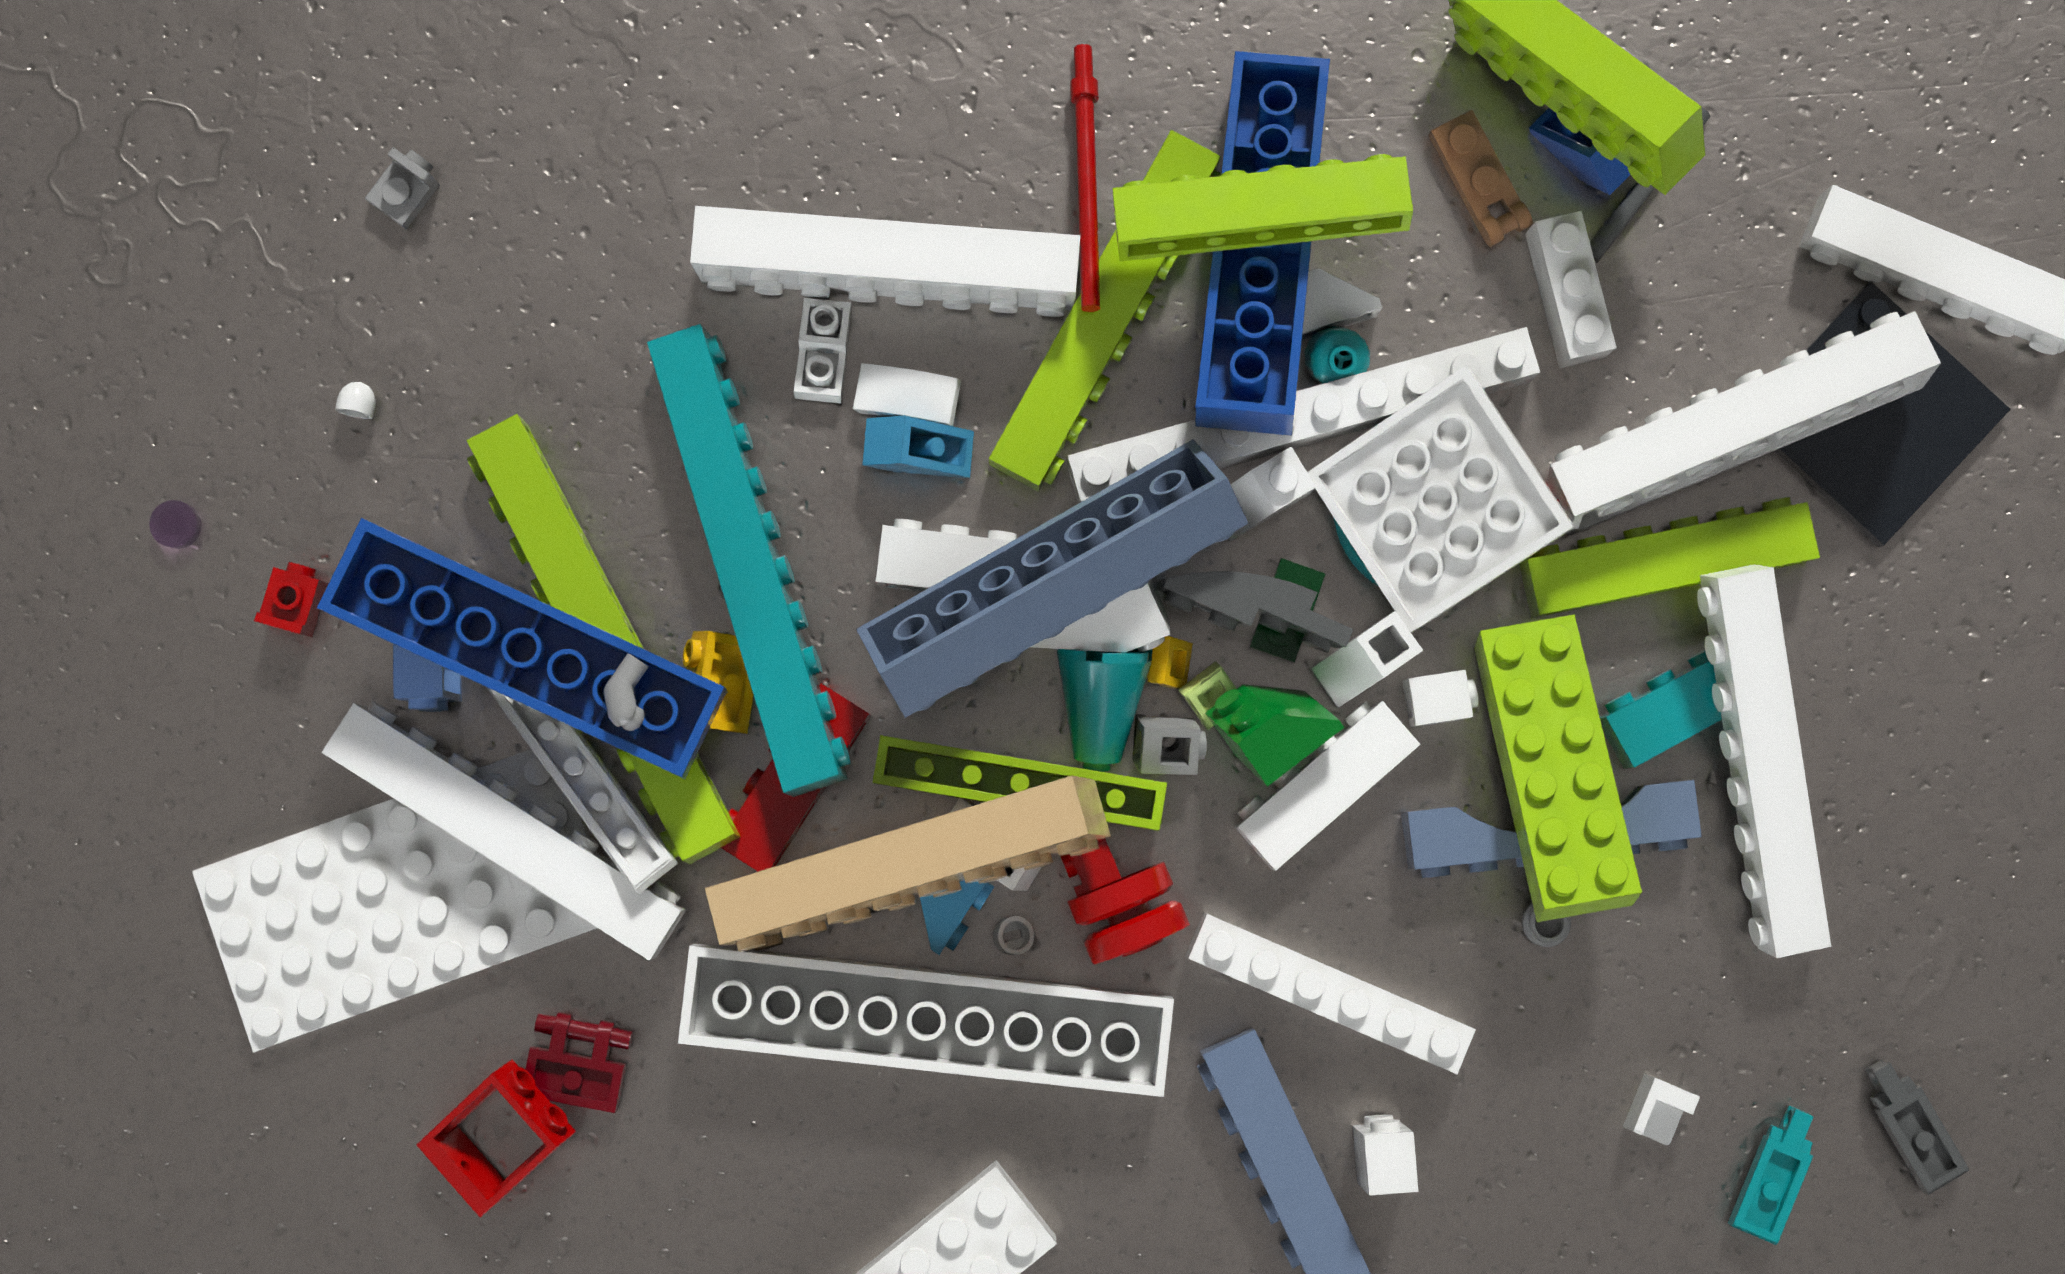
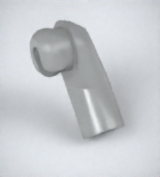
(620, 696)

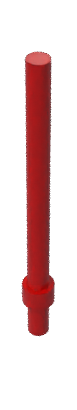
(1084, 96)

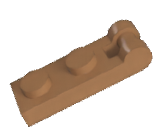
(1479, 177)

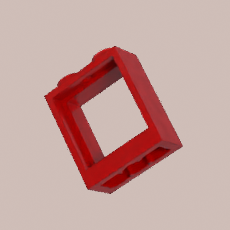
(466, 1166)

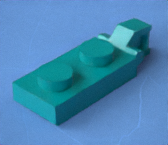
(1774, 1178)

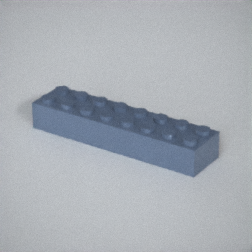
(1052, 577)

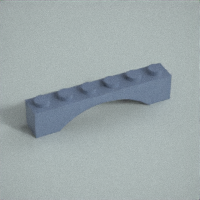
(1451, 837)

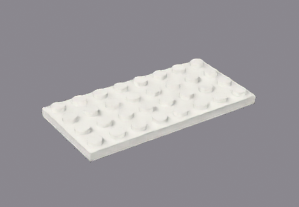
(375, 911)

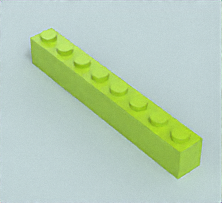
(1089, 340)

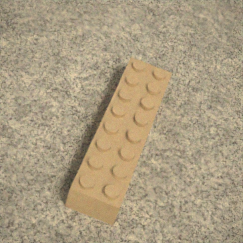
(908, 862)

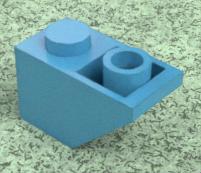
(945, 914)

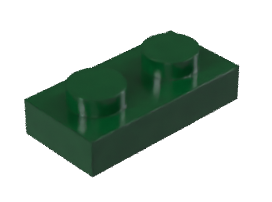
(1286, 645)

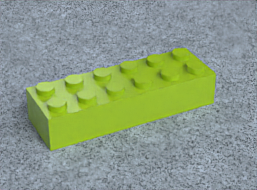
(1587, 83)
(1556, 769)

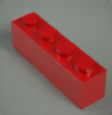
(773, 818)

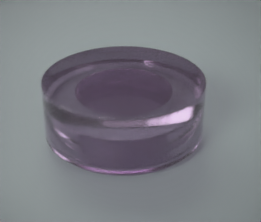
(175, 524)

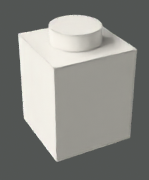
(1439, 698)

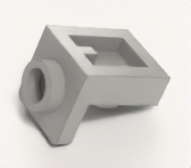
(403, 187)

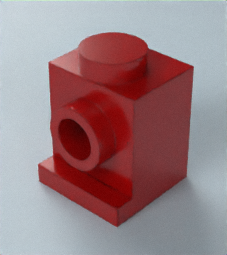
(301, 614)
(1093, 868)

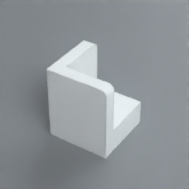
(1658, 1109)

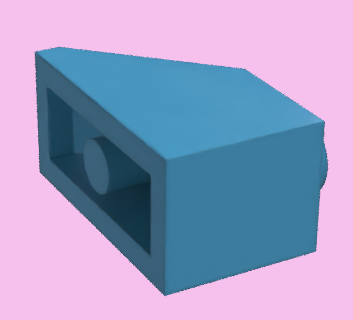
(917, 447)

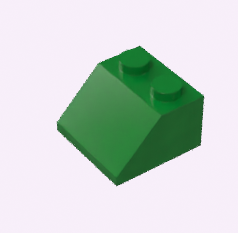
(1272, 727)

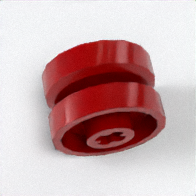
(1130, 918)

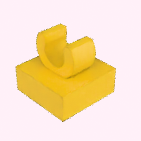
(1170, 663)

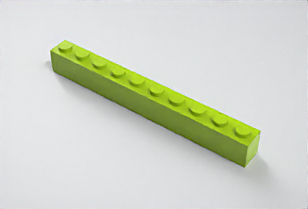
(576, 584)

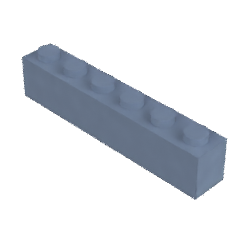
(1279, 1156)

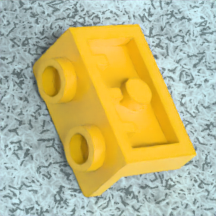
(720, 660)

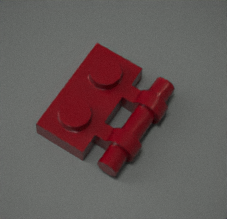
(577, 1078)

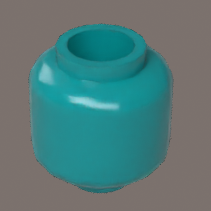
(1326, 346)

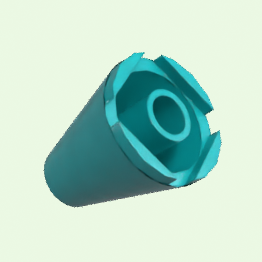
(1101, 701)

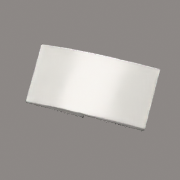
(822, 350)
(906, 392)

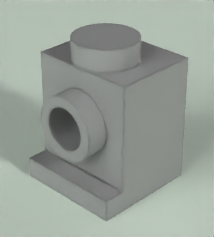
(1178, 758)

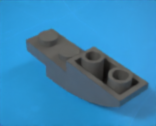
(1238, 596)

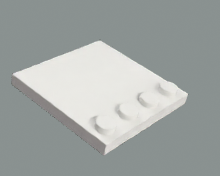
(1439, 499)

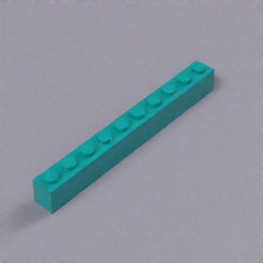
(748, 561)

